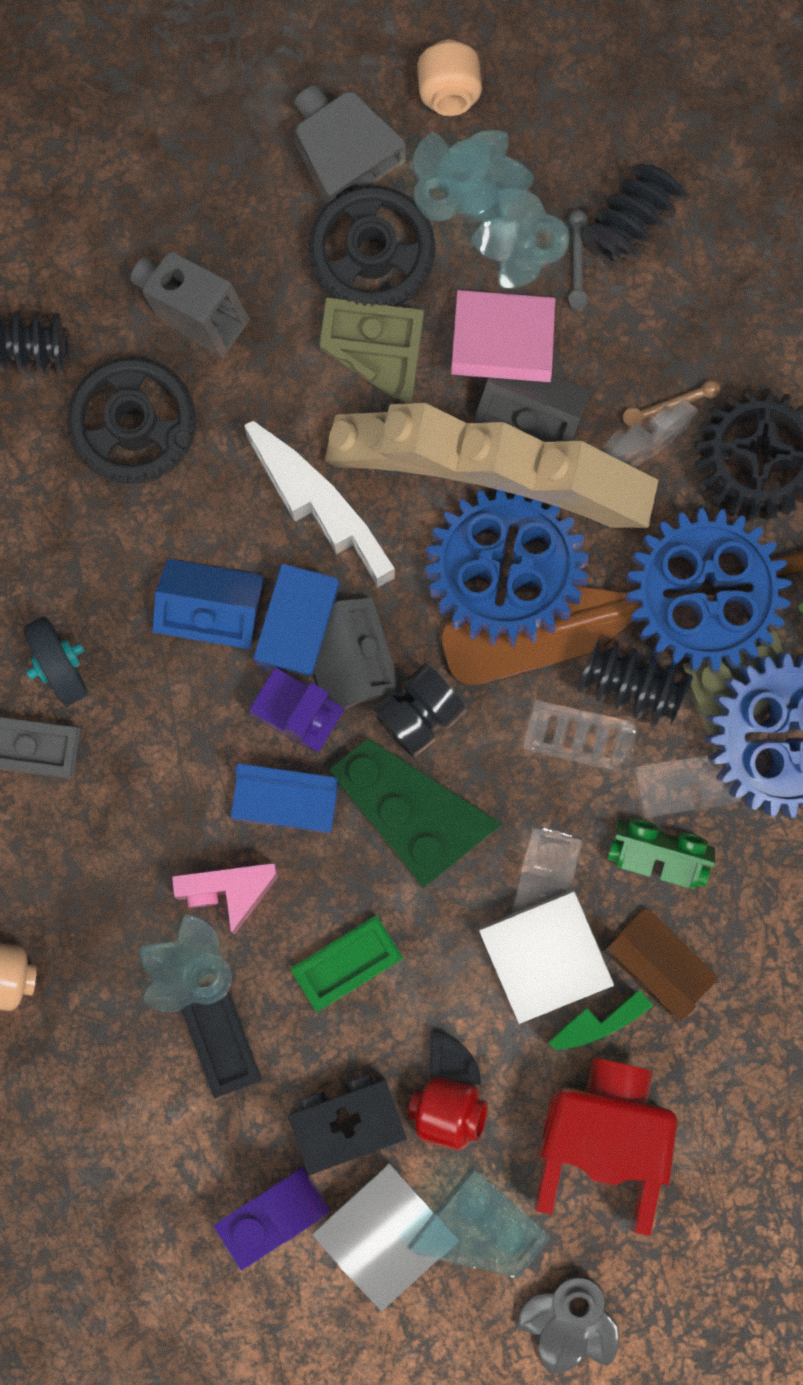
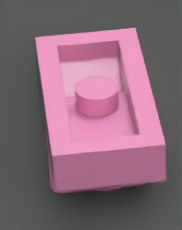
(241, 885)

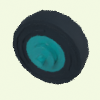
(55, 661)

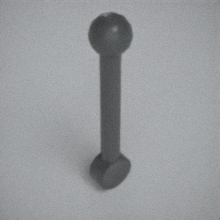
(578, 298)

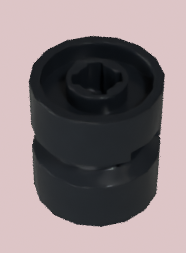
(419, 710)

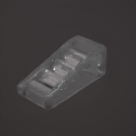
(623, 749)

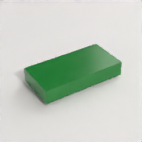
(346, 964)

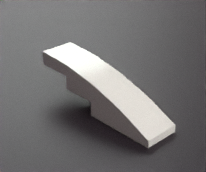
(309, 492)

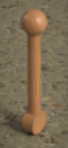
(709, 389)

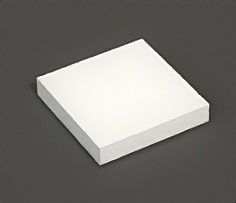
(546, 956)

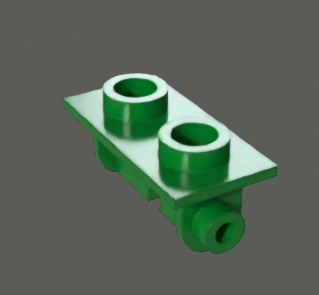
(681, 855)

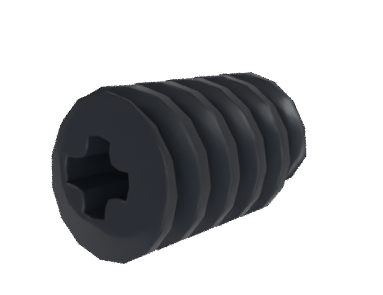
(631, 213)
(34, 344)
(634, 683)

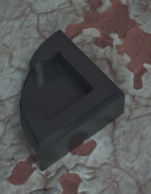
(452, 1060)

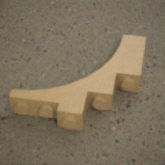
(495, 456)

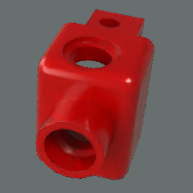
(609, 1137)

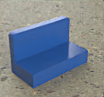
(207, 603)
(296, 621)
(284, 798)

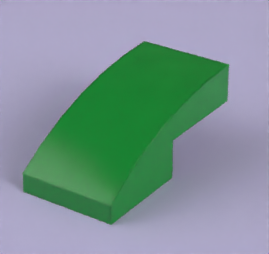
(586, 1028)

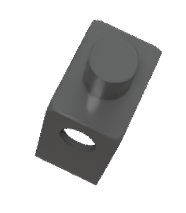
(344, 142)
(192, 301)

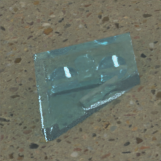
(480, 1230)

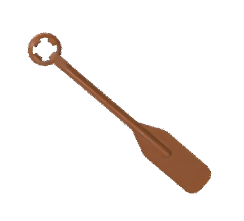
(597, 614)

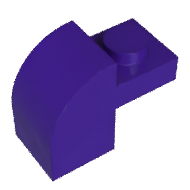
(296, 710)
(272, 1218)

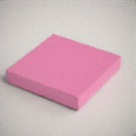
(503, 336)

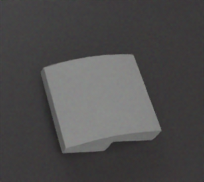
(372, 1237)

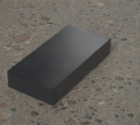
(222, 1045)

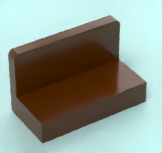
(661, 964)

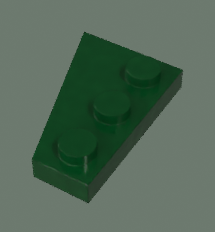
(411, 812)

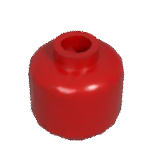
(448, 1113)

